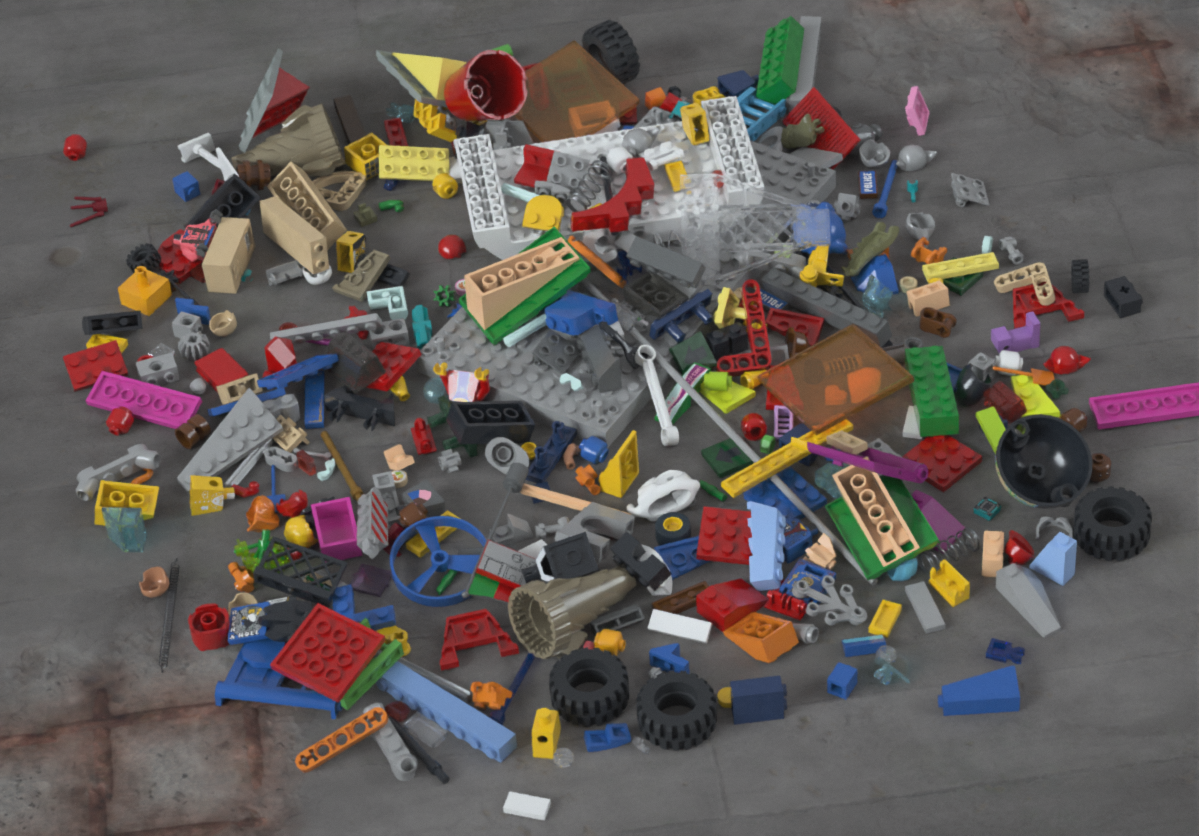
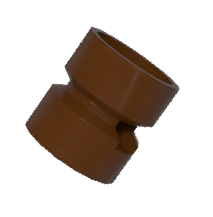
(192, 431)

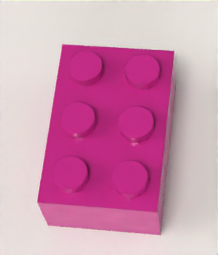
(336, 528)

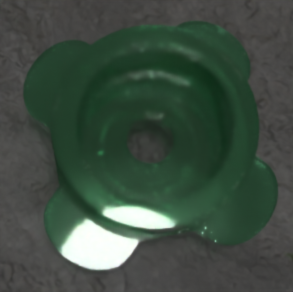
(1057, 384)

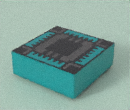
(987, 508)

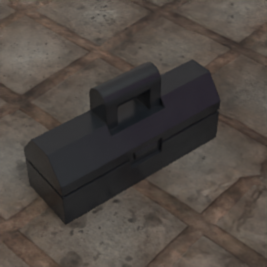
(112, 322)

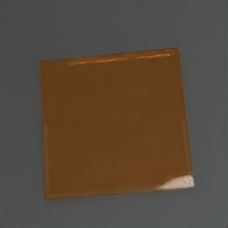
(572, 96)
(835, 379)

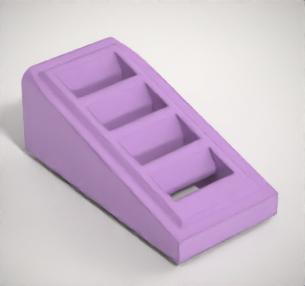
(782, 411)

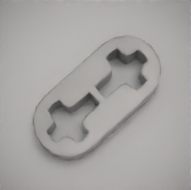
(281, 459)

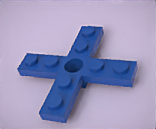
(378, 618)

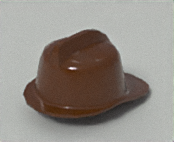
(796, 342)

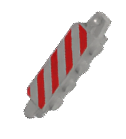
(372, 523)

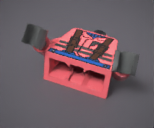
(198, 237)

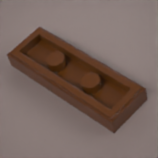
(680, 600)

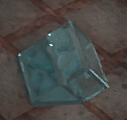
(125, 528)

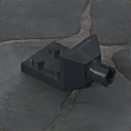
(563, 559)

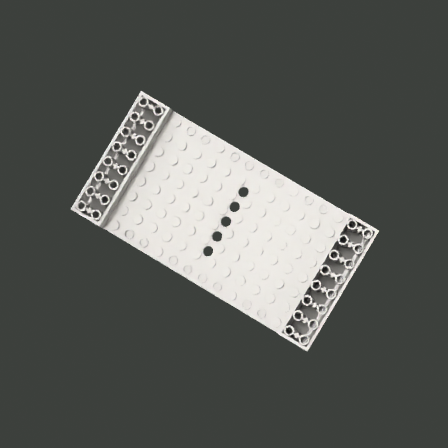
(499, 217)

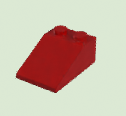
(728, 602)

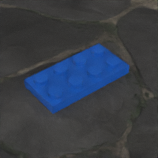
(295, 372)

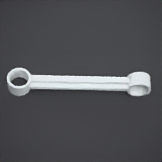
(669, 433)

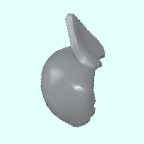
(639, 140)
(914, 158)
(920, 225)

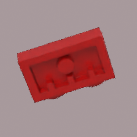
(535, 165)

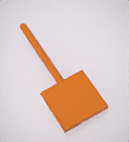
(1039, 376)

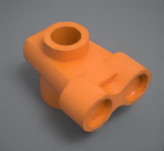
(587, 476)
(243, 577)

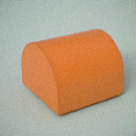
(654, 98)

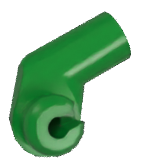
(390, 204)

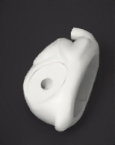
(664, 494)

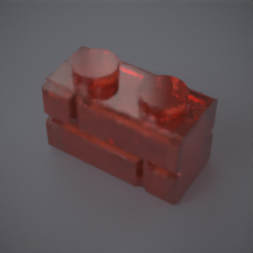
(1004, 401)

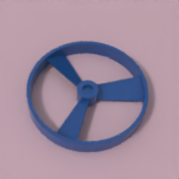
(439, 559)

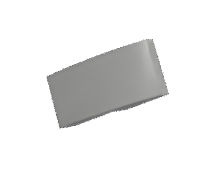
(552, 189)

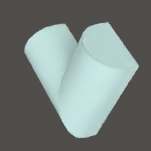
(390, 297)

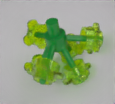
(253, 559)

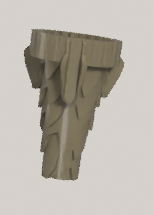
(304, 140)
(553, 613)

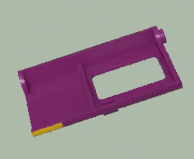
(879, 462)

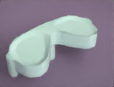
(576, 384)
(330, 467)

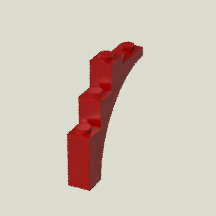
(628, 202)

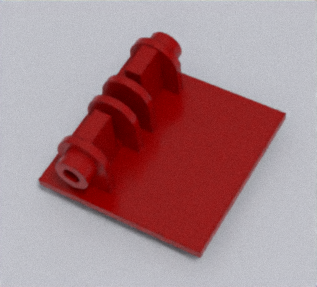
(785, 605)

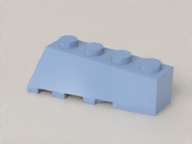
(766, 546)

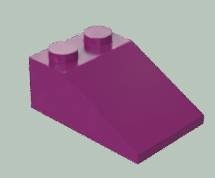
(938, 518)

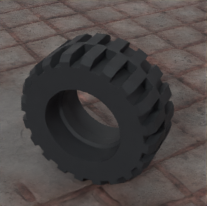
(613, 50)
(1113, 505)
(593, 706)
(679, 730)

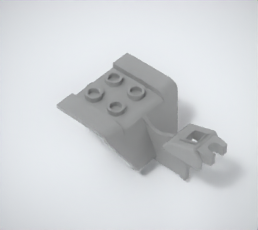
(507, 133)

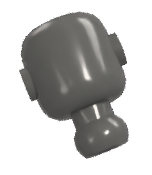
(865, 133)

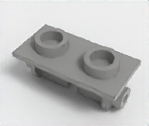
(284, 272)

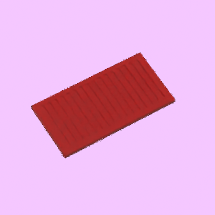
(837, 135)

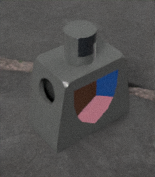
(424, 494)

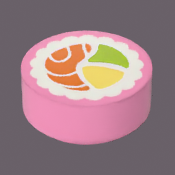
(460, 287)

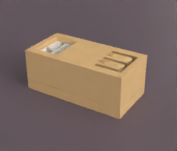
(228, 255)

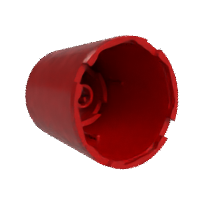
(487, 87)

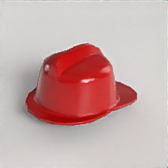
(1018, 549)

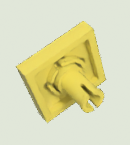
(727, 309)

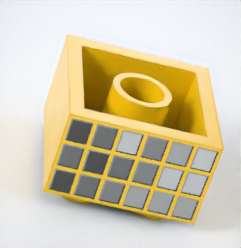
(364, 155)

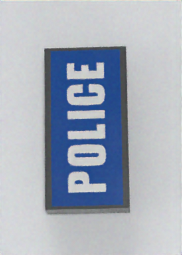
(772, 301)

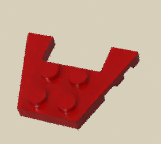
(1026, 301)
(473, 630)

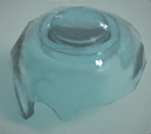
(433, 389)

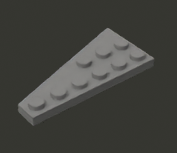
(238, 435)

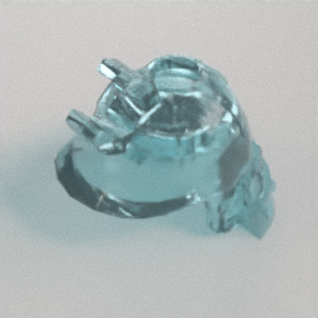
(876, 297)

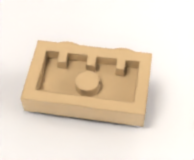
(290, 436)

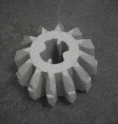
(193, 346)

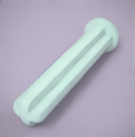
(517, 192)
(525, 330)

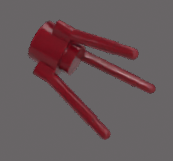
(99, 205)

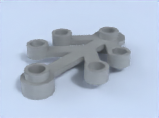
(852, 613)

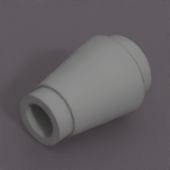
(806, 632)

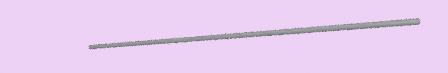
(737, 439)

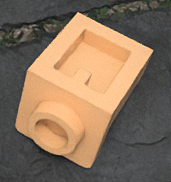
(397, 458)

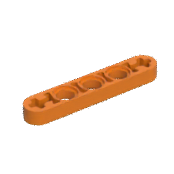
(352, 739)

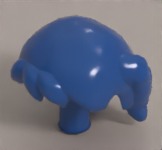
(837, 232)

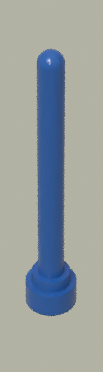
(880, 208)

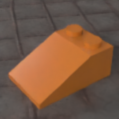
(763, 636)

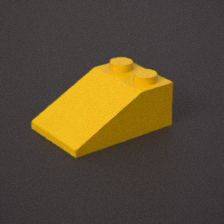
(621, 469)
(125, 496)

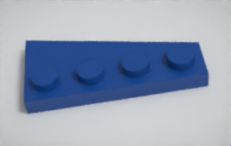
(680, 556)

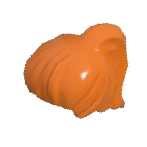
(262, 515)

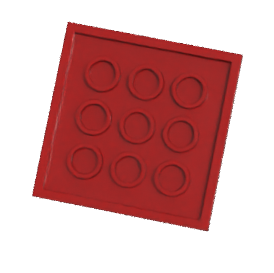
(328, 652)

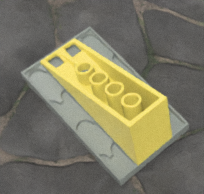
(421, 75)

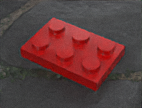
(87, 364)

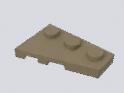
(364, 277)

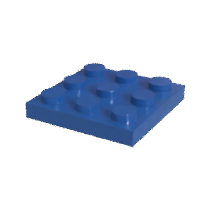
(770, 495)

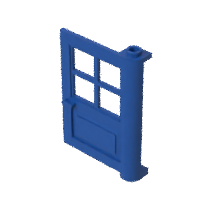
(264, 686)

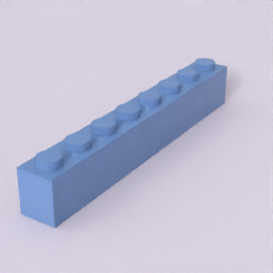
(448, 711)

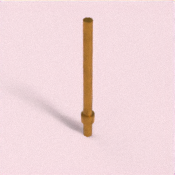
(355, 491)

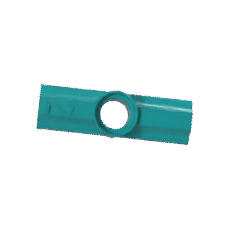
(421, 326)

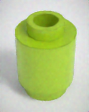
(717, 381)

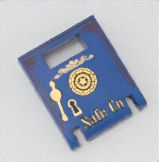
(811, 574)

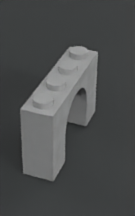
(598, 519)

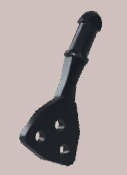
(628, 350)

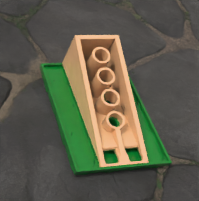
(519, 287)
(878, 520)

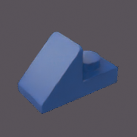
(668, 658)

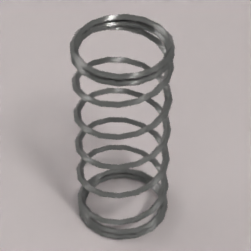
(587, 187)
(919, 556)

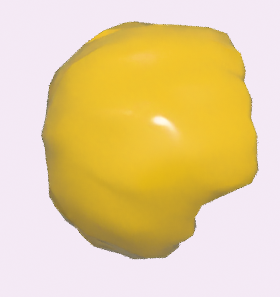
(299, 533)

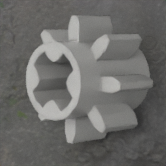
(449, 461)

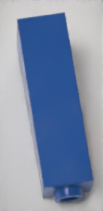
(982, 694)

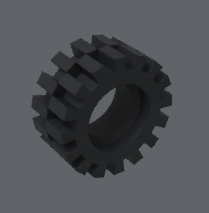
(144, 256)
(1080, 276)

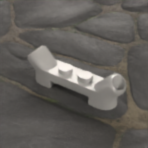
(790, 266)
(137, 459)
(401, 761)

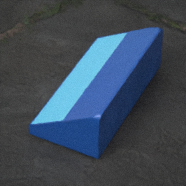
(862, 645)

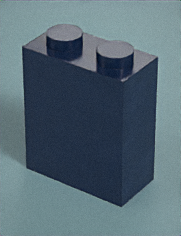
(758, 699)

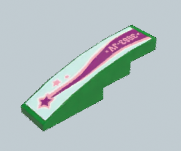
(678, 399)

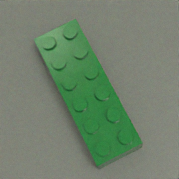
(780, 61)
(932, 391)

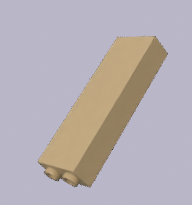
(294, 235)

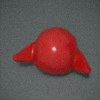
(1065, 360)

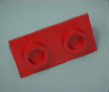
(423, 437)

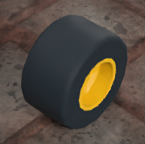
(672, 528)

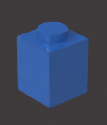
(186, 186)
(842, 680)

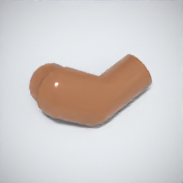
(571, 450)

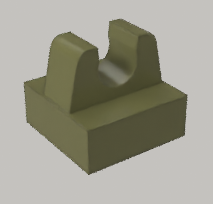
(365, 215)

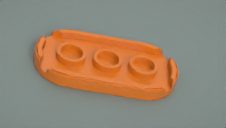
(597, 261)

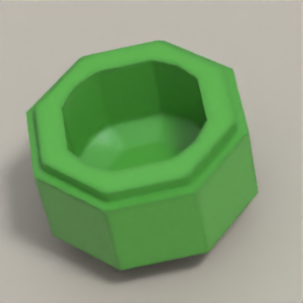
(767, 444)

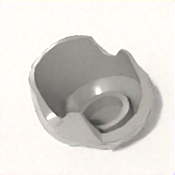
(874, 154)

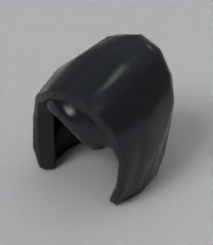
(969, 387)

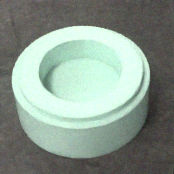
(987, 244)

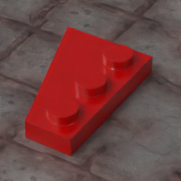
(781, 320)

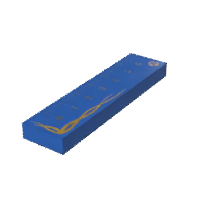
(315, 400)

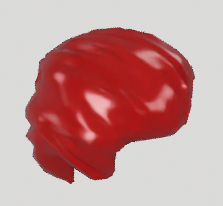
(294, 505)

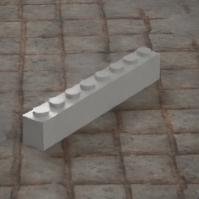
(808, 60)

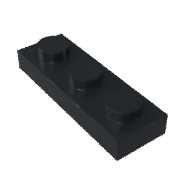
(391, 275)

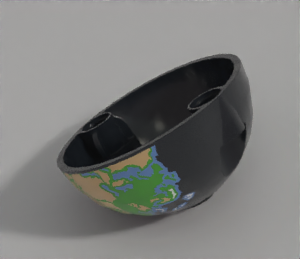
(1049, 450)

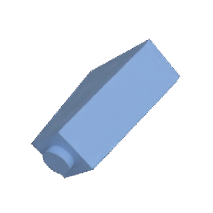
(1057, 559)

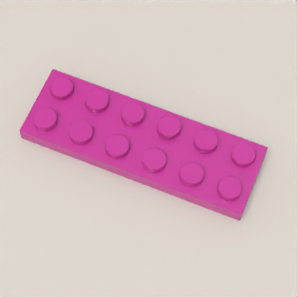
(143, 399)
(1145, 406)

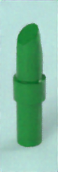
(713, 491)
(446, 581)

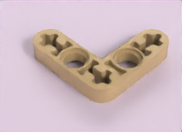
(1035, 278)

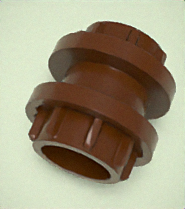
(254, 175)

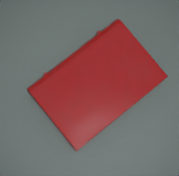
(219, 368)

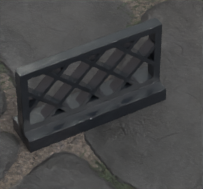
(290, 584)

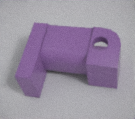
(1019, 338)

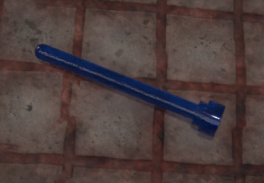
(499, 715)

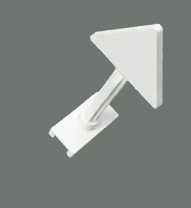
(202, 147)

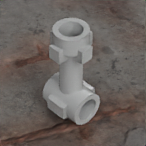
(1010, 244)
(541, 530)

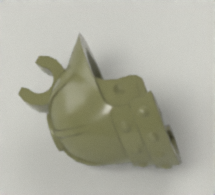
(801, 134)

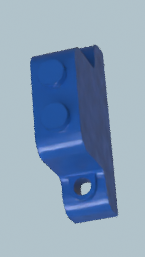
(578, 312)

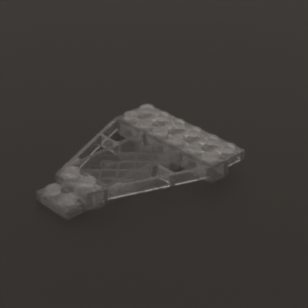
(701, 223)

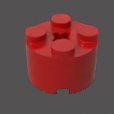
(209, 627)

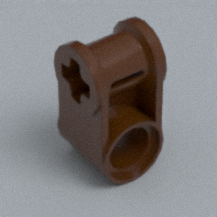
(935, 322)

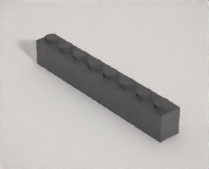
(824, 305)

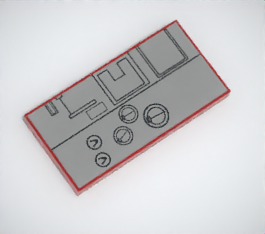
(504, 564)

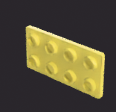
(412, 162)

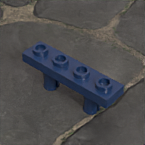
(669, 322)
(551, 453)

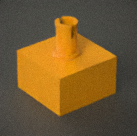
(144, 291)

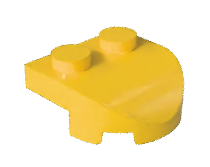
(543, 213)

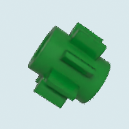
(450, 295)

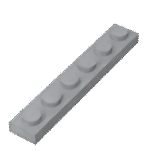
(332, 328)

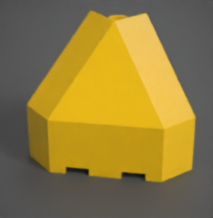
(435, 122)

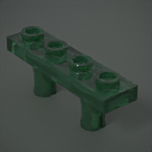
(440, 418)

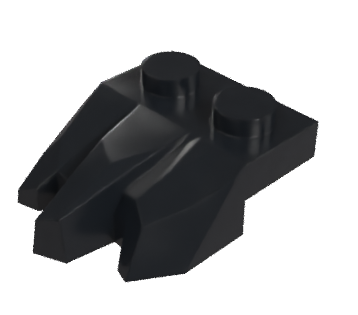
(284, 619)

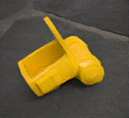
(815, 271)

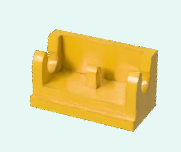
(949, 583)

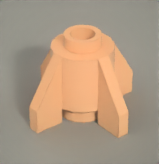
(822, 554)

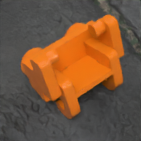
(925, 255)
(490, 695)

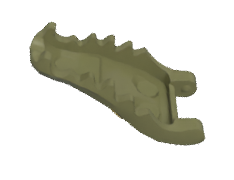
(870, 247)

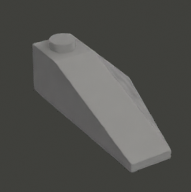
(1028, 597)

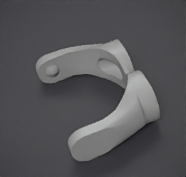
(1065, 524)

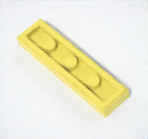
(961, 266)

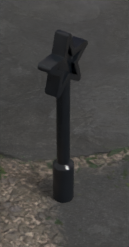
(172, 279)

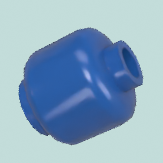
(594, 450)

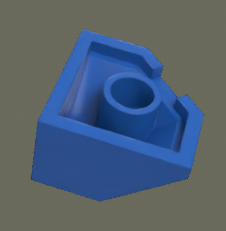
(881, 269)

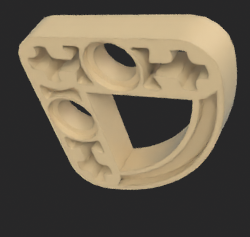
(337, 199)

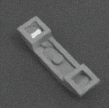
(386, 486)

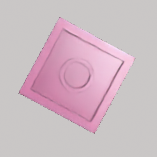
(917, 111)

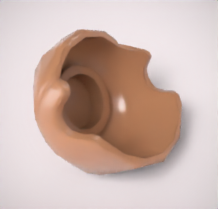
(154, 582)

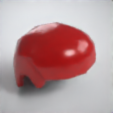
(451, 247)

